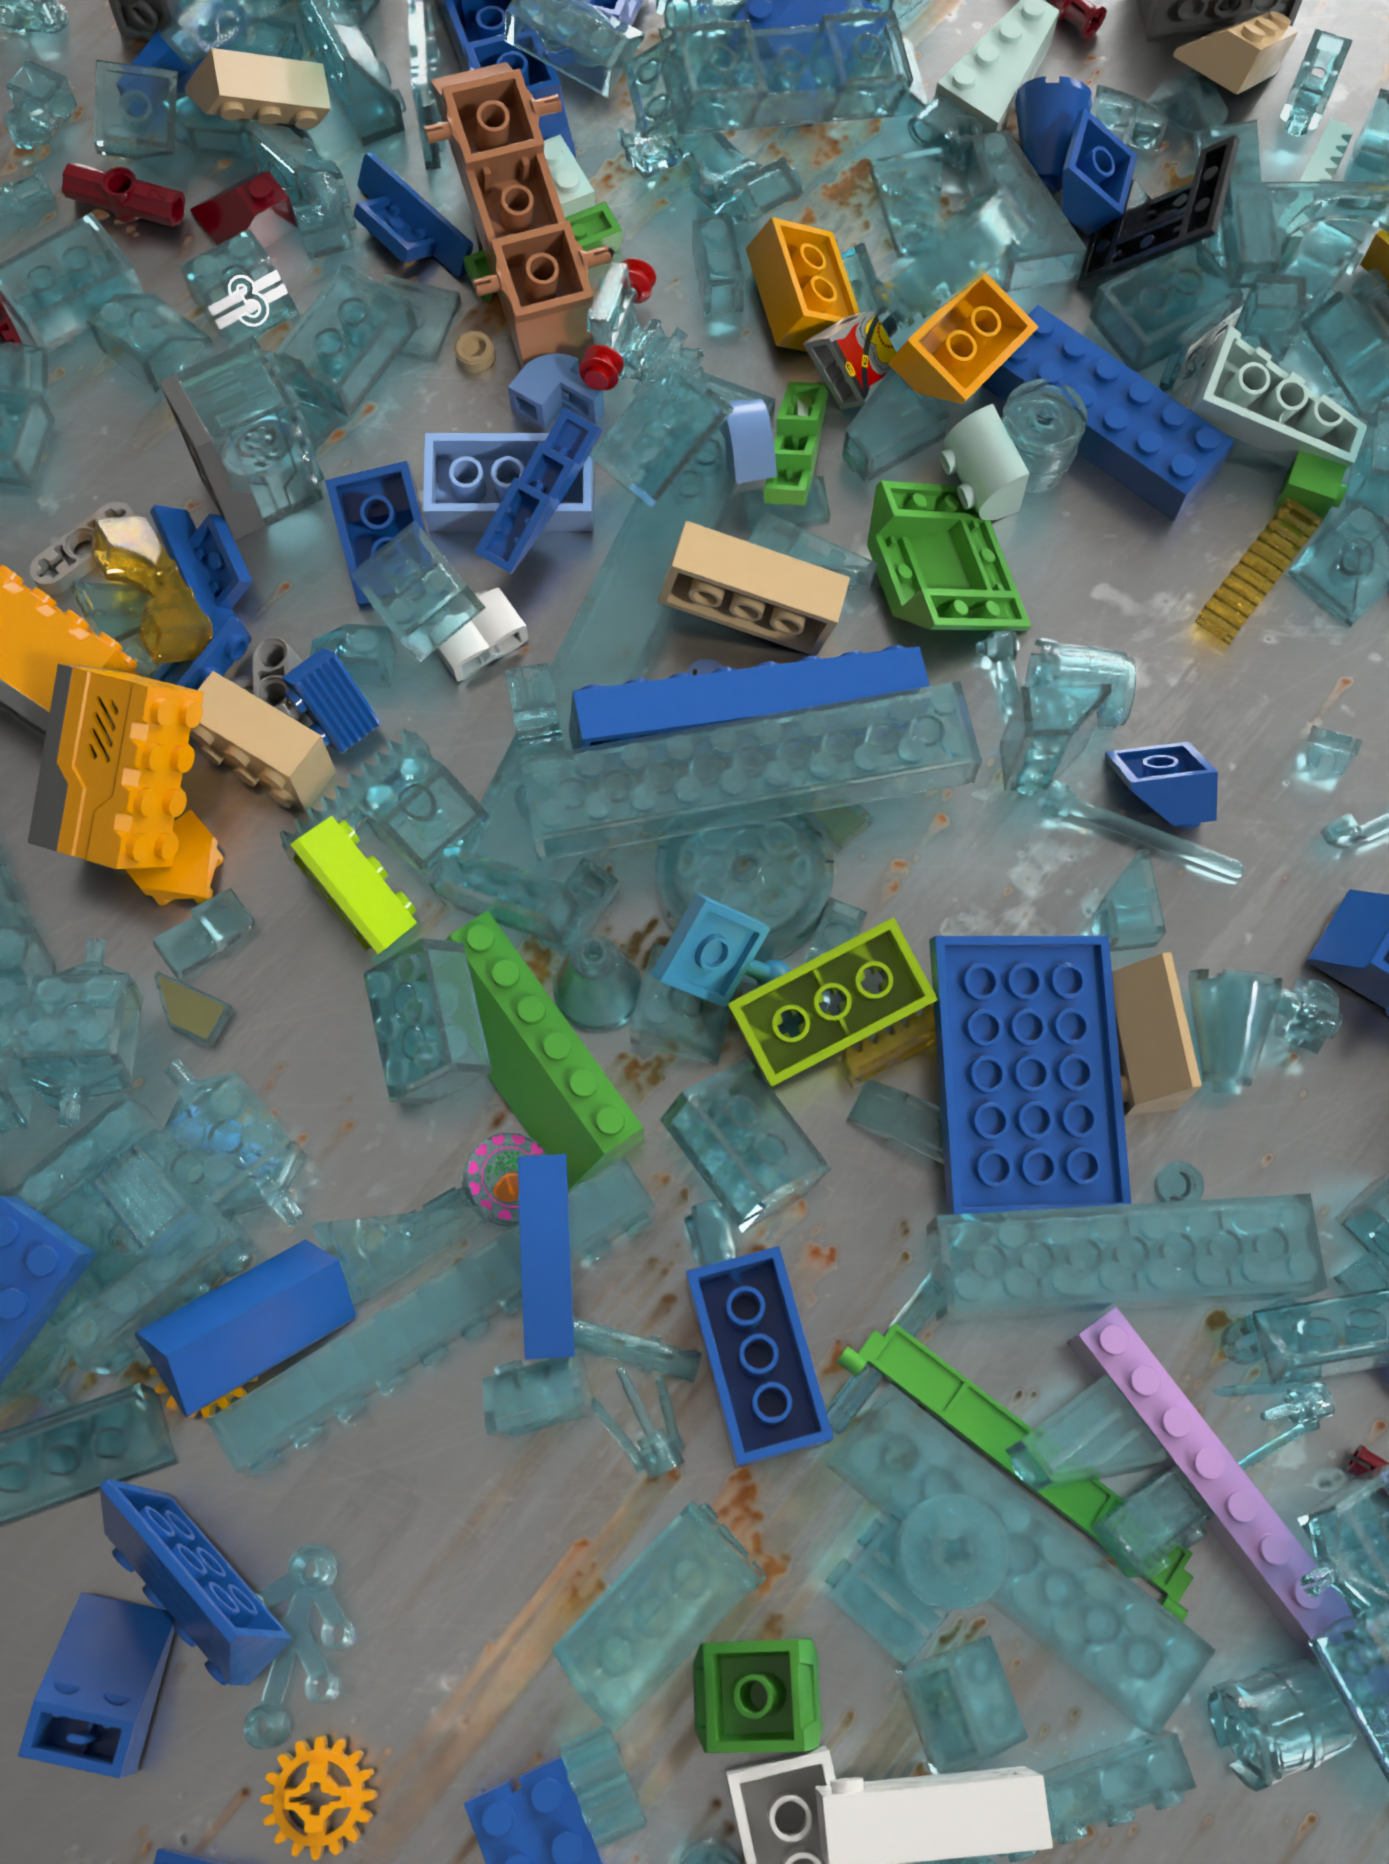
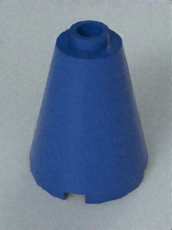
(1047, 122)

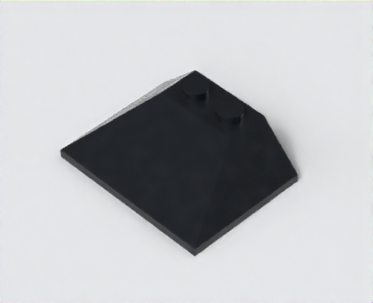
(1163, 223)

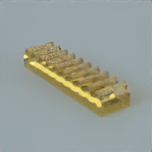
(1258, 571)
(889, 1049)

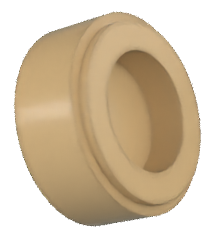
(474, 351)

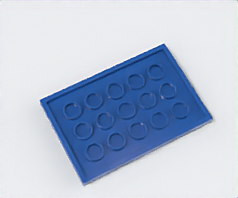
(1028, 1073)

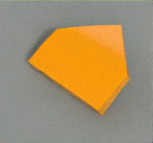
(191, 868)

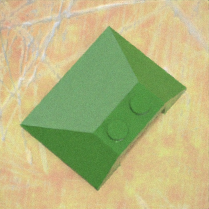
(941, 561)

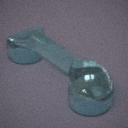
(1348, 834)

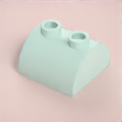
(986, 464)

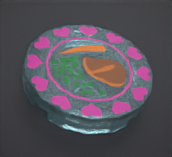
(492, 1174)

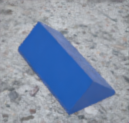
(248, 1325)

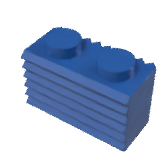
(330, 700)

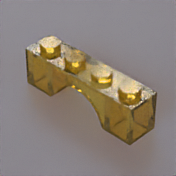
(172, 621)

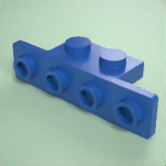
(406, 220)
(205, 560)
(218, 656)

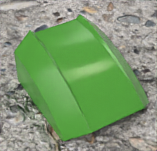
(757, 1696)

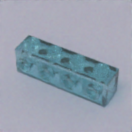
(1113, 1785)

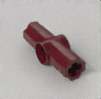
(123, 194)

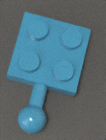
(715, 951)

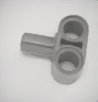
(267, 677)

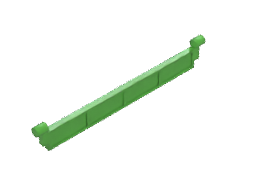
(991, 1431)

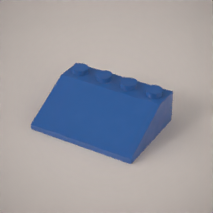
(191, 1582)

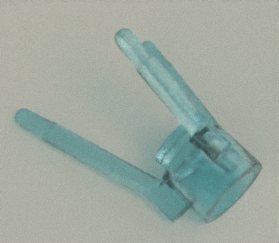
(1302, 1404)
(657, 1450)

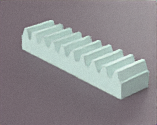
(1321, 168)

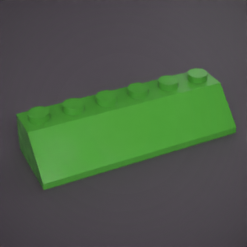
(541, 1061)

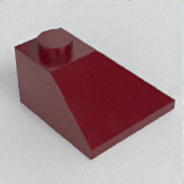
(249, 204)

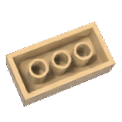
(753, 589)

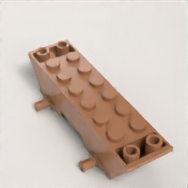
(517, 209)

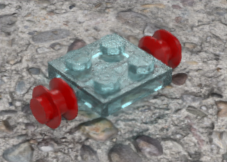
(614, 319)

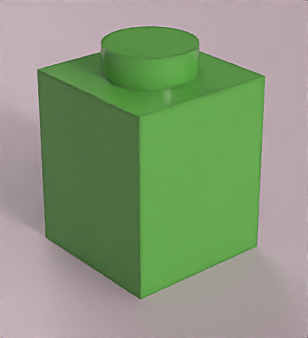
(1314, 484)

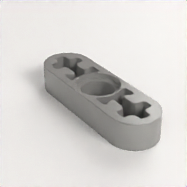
(81, 565)

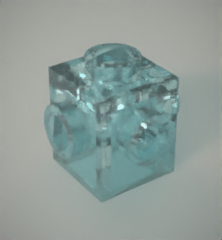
(1307, 1014)

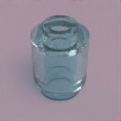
(711, 1233)

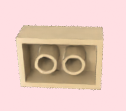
(261, 744)

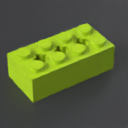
(859, 1016)

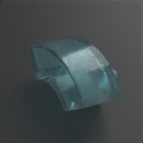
(1324, 259)

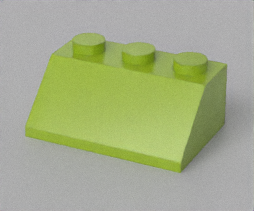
(352, 885)

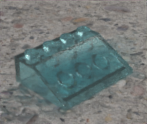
(352, 68)

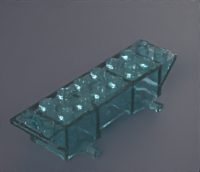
(745, 78)

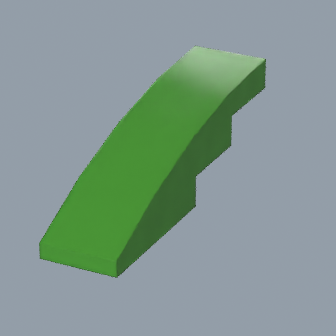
(797, 443)

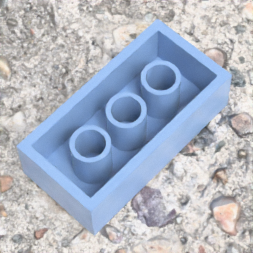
(472, 472)

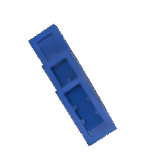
(538, 491)
(545, 1257)

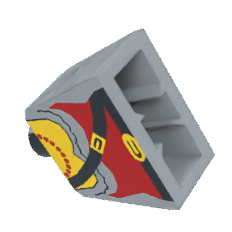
(854, 356)

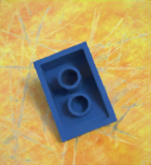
(372, 510)

